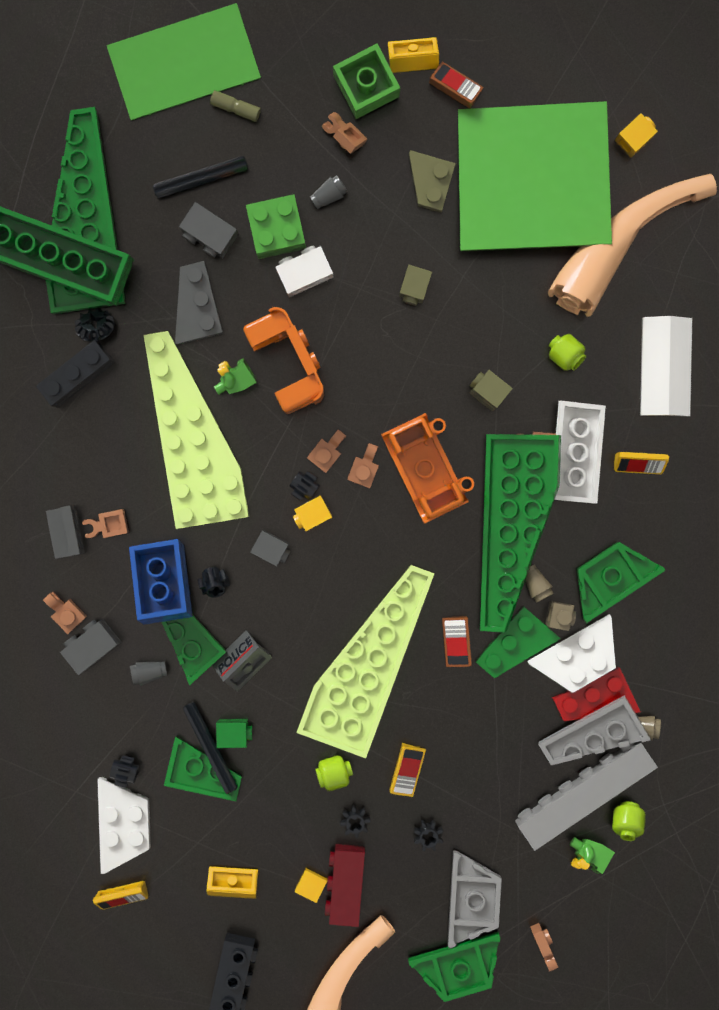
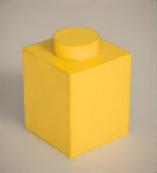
(636, 135)
(312, 514)

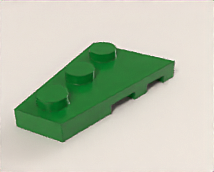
(523, 639)

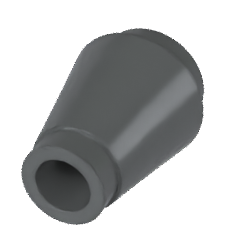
(328, 192)
(147, 672)

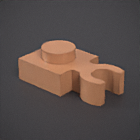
(110, 524)
(544, 940)

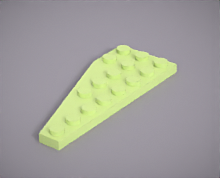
(199, 463)
(357, 684)

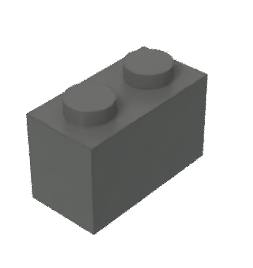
(208, 230)
(90, 646)

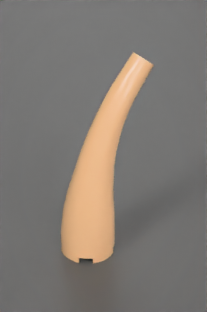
(592, 267)
(334, 982)

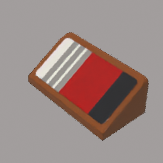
(455, 85)
(457, 641)

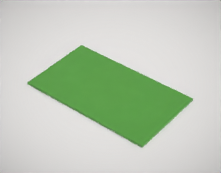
(183, 61)

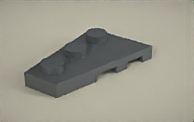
(196, 305)

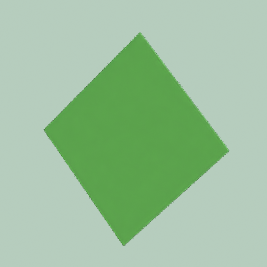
(534, 176)

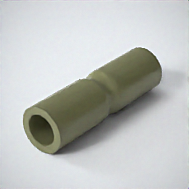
(233, 105)

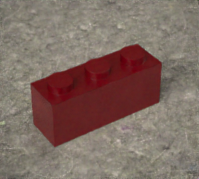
(345, 885)

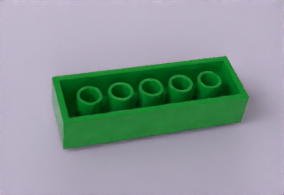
(63, 257)

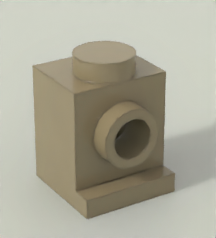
(560, 615)

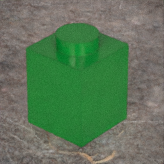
(233, 733)

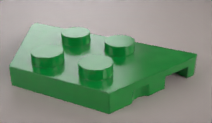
(612, 578)
(459, 969)

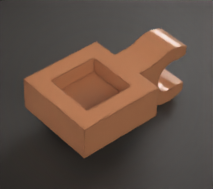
(346, 134)
(325, 453)
(363, 469)
(67, 614)

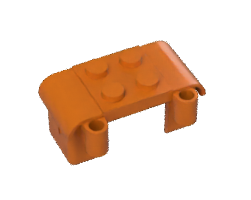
(273, 329)
(426, 467)

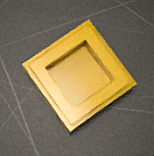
(311, 885)

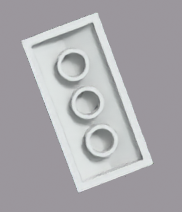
(666, 366)
(581, 450)

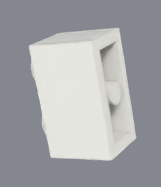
(304, 271)

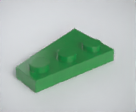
(193, 645)
(192, 772)

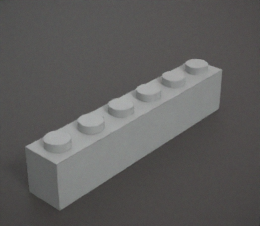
(584, 794)

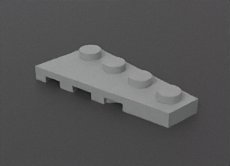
(602, 730)

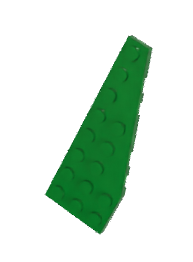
(82, 202)
(518, 498)

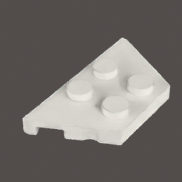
(579, 657)
(122, 824)

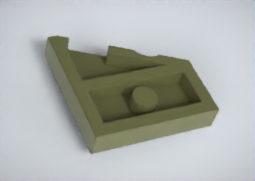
(430, 179)

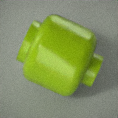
(567, 352)
(333, 773)
(628, 821)

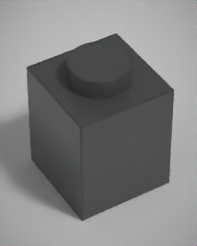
(271, 548)

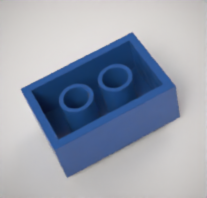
(160, 581)

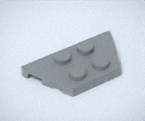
(472, 900)

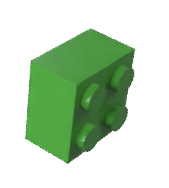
(366, 81)
(276, 226)

